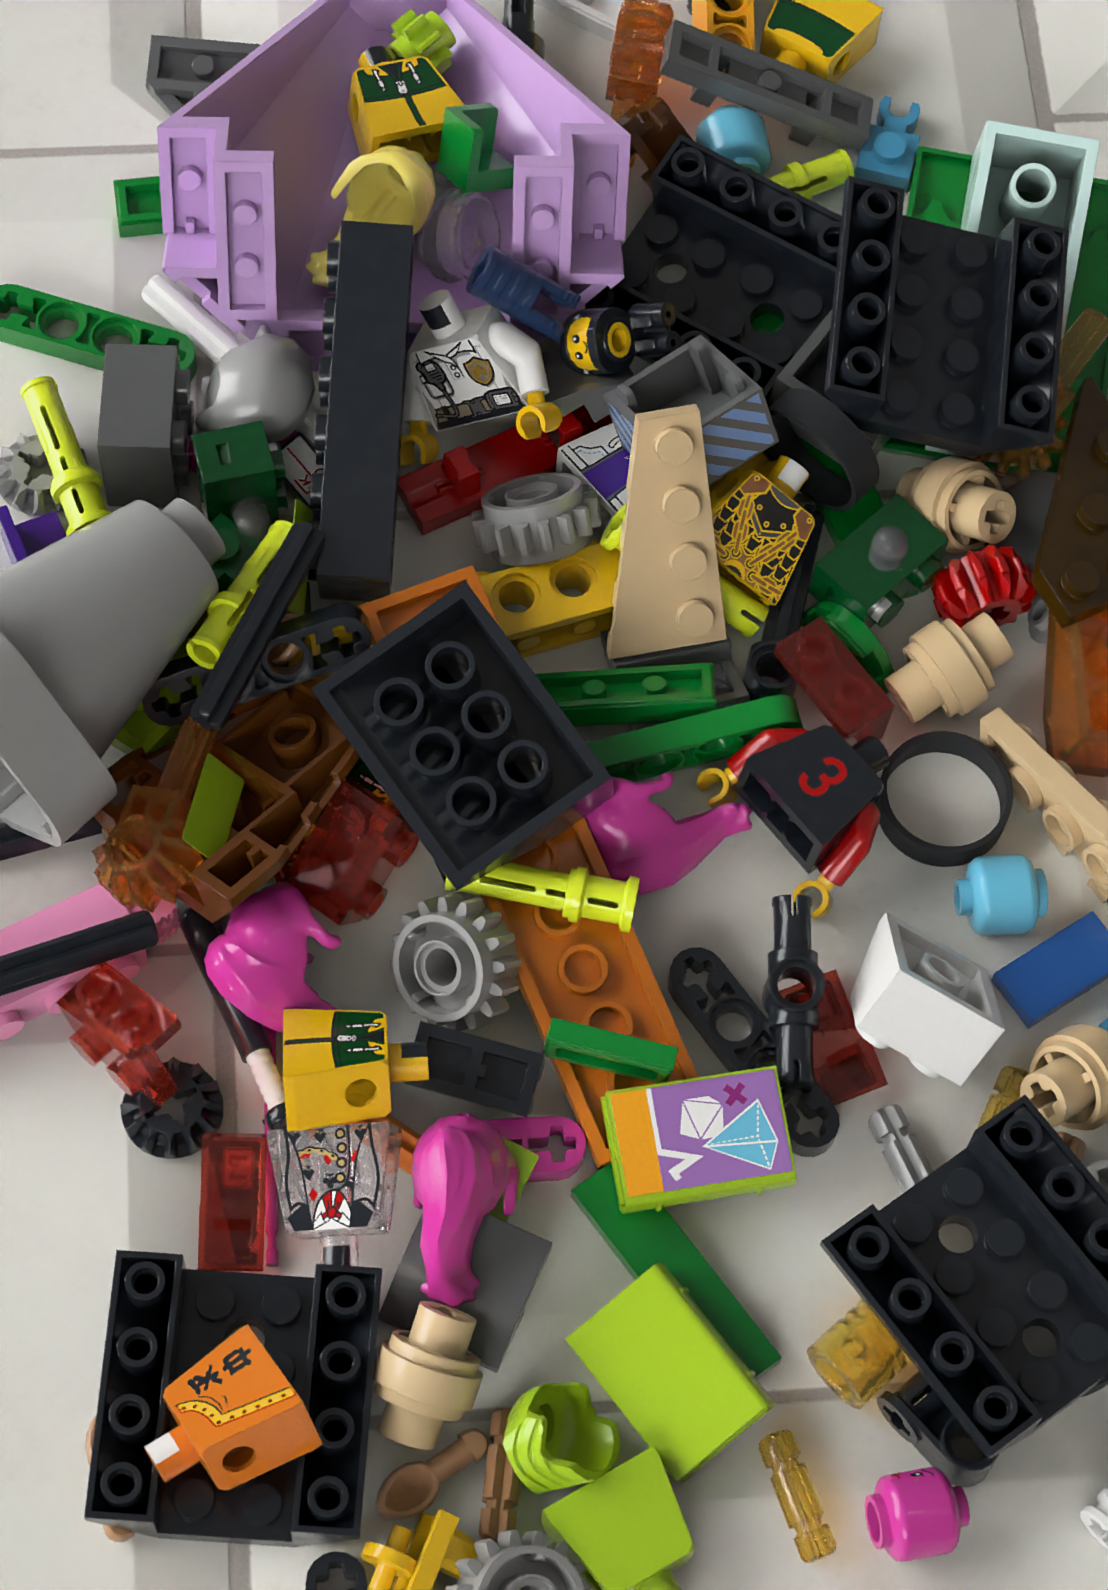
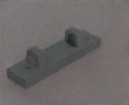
(765, 86)

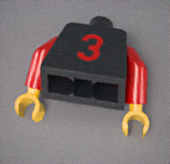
(811, 795)

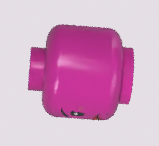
(916, 1514)

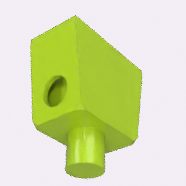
(624, 1527)

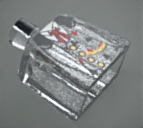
(336, 1184)

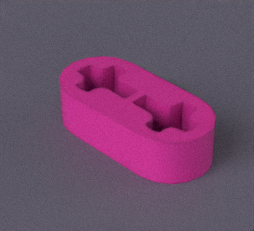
(535, 1133)

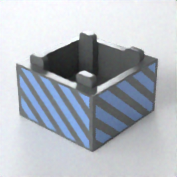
(730, 404)

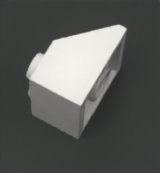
(925, 1002)

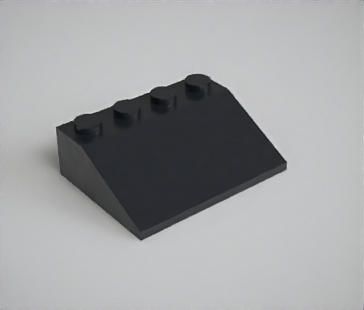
(465, 738)

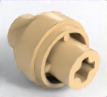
(960, 501)
(949, 667)
(1071, 1078)
(427, 1375)

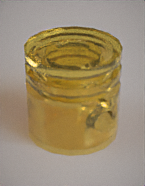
(857, 1356)

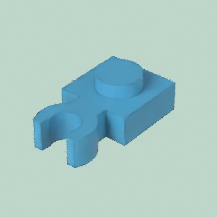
(890, 147)

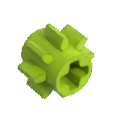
(424, 37)

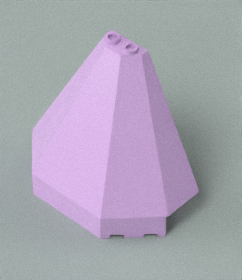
(266, 142)

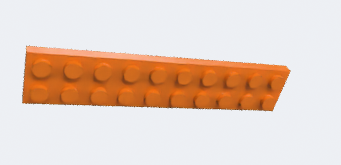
(567, 968)

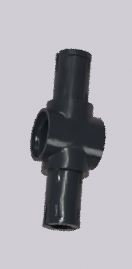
(793, 960)

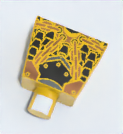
(761, 528)

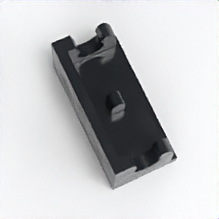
(479, 1069)

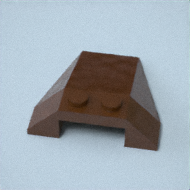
(290, 770)

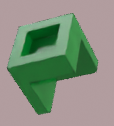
(468, 151)

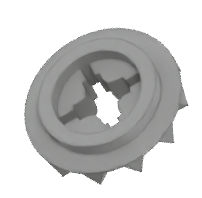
(16, 476)

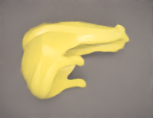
(382, 188)

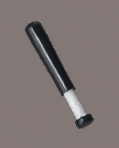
(246, 1033)

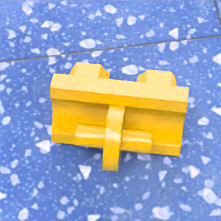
(431, 1549)

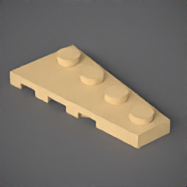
(1068, 810)

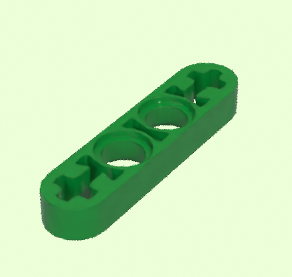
(92, 330)
(693, 738)

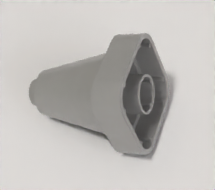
(82, 647)

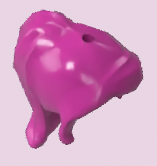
(647, 841)
(265, 955)
(457, 1180)

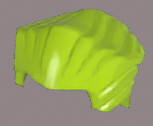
(558, 1438)

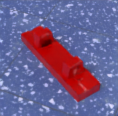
(457, 482)

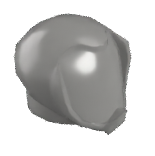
(258, 382)

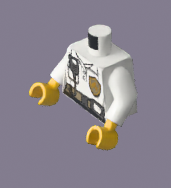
(471, 371)

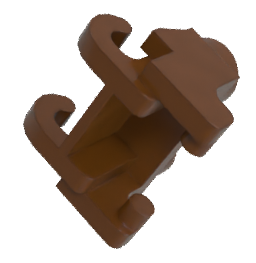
(652, 132)

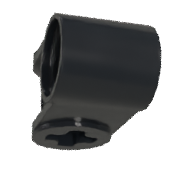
(930, 1429)

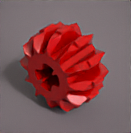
(984, 582)

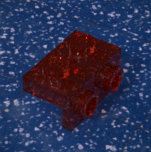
(835, 681)
(351, 855)
(122, 1029)

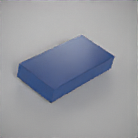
(1056, 970)

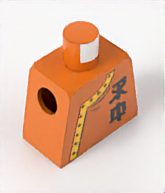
(233, 1416)

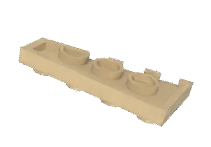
(668, 554)

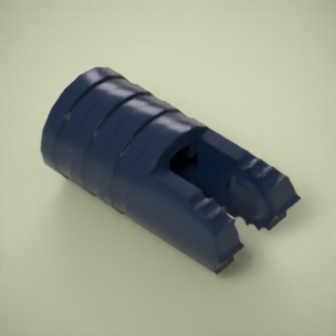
(515, 287)

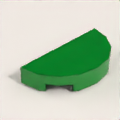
(856, 637)

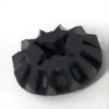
(163, 1135)

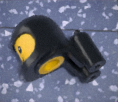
(608, 337)

